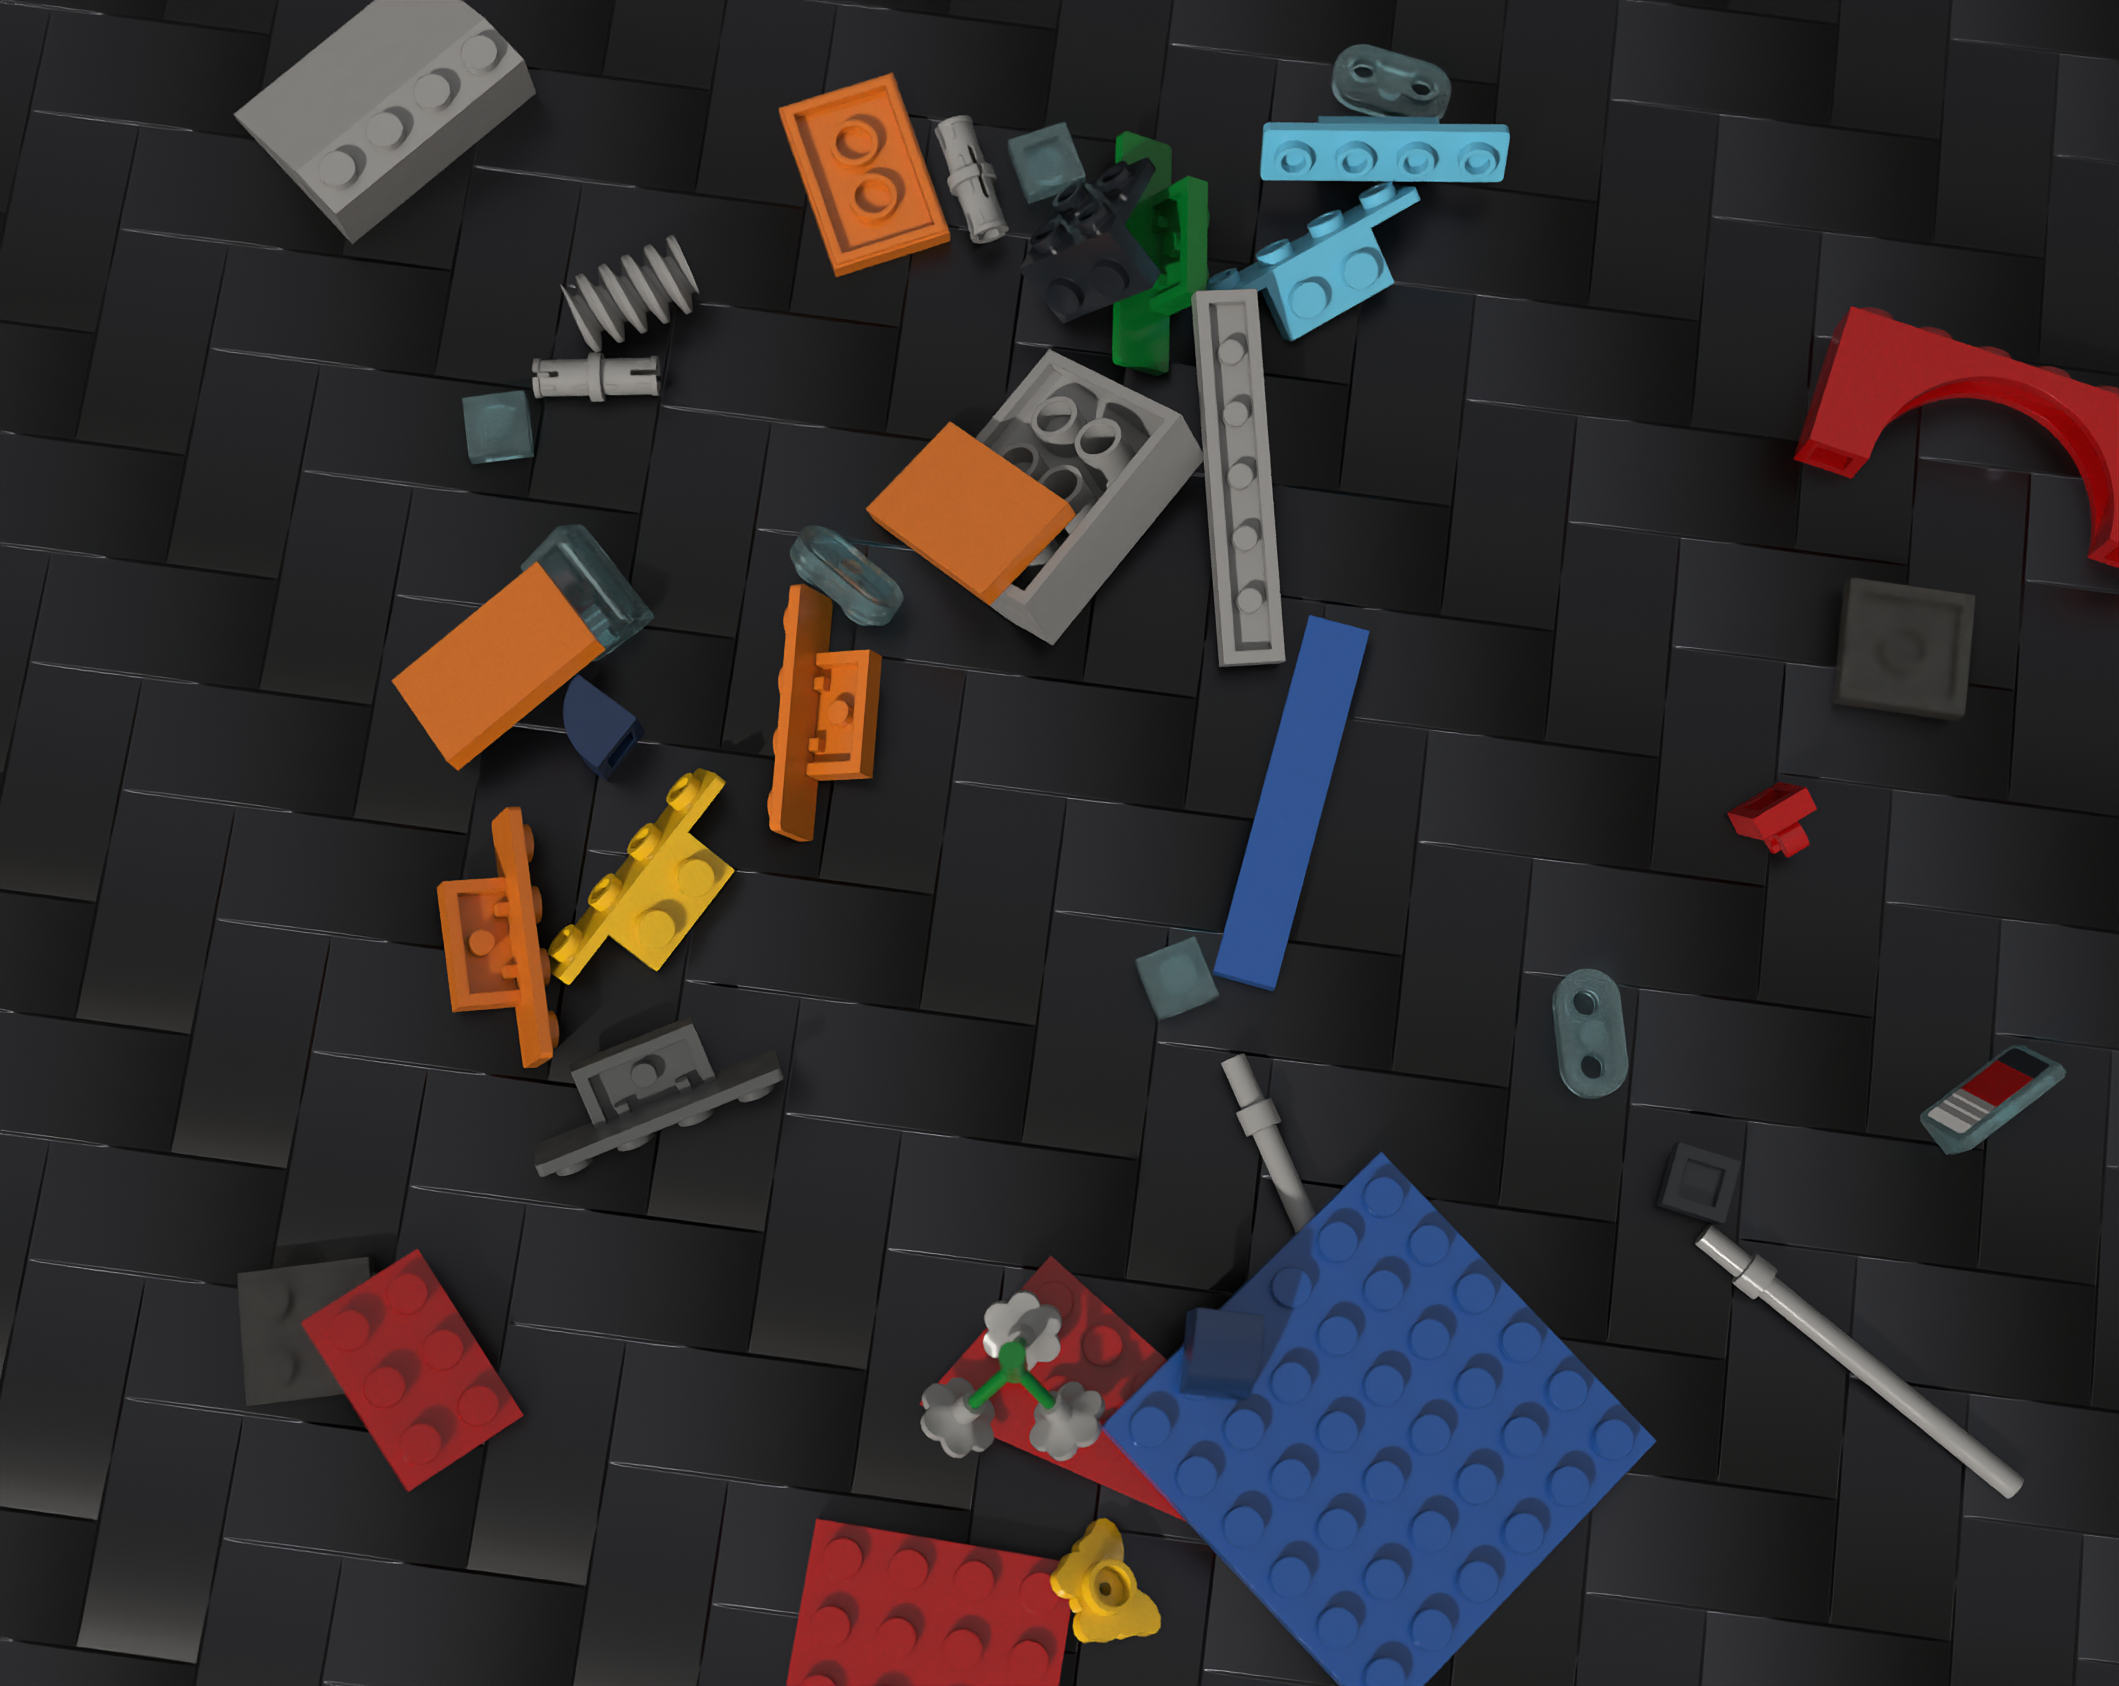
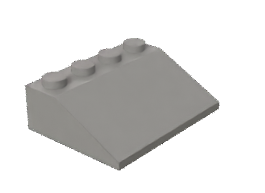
(387, 106)
(1106, 456)

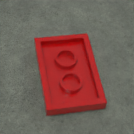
(412, 1369)

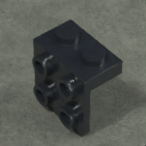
(1085, 251)

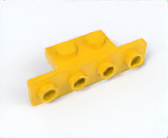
(654, 891)

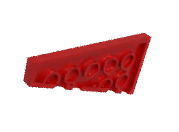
(1095, 1352)

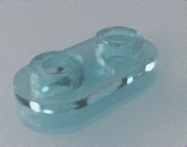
(1389, 89)
(846, 576)
(1590, 1035)

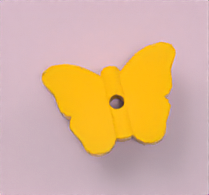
(1099, 1564)

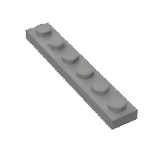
(1238, 477)

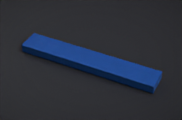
(1291, 803)

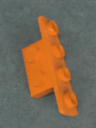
(823, 714)
(495, 942)

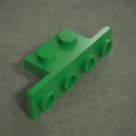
(1172, 230)

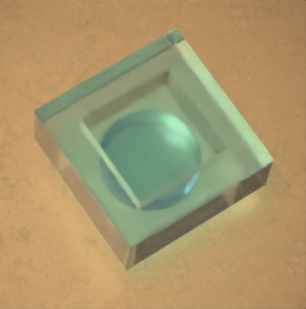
(1045, 161)
(498, 427)
(1176, 978)

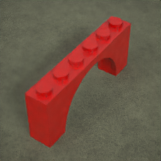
(1889, 367)

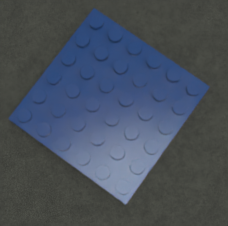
(1398, 1441)

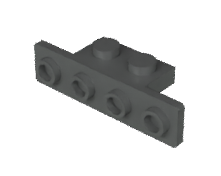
(648, 1087)

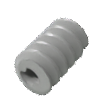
(632, 294)

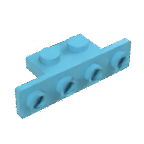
(1383, 150)
(1325, 268)

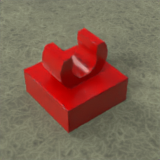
(1775, 817)

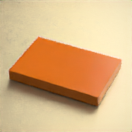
(864, 174)
(971, 512)
(497, 665)

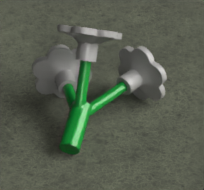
(1019, 1336)

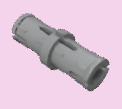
(971, 179)
(596, 377)

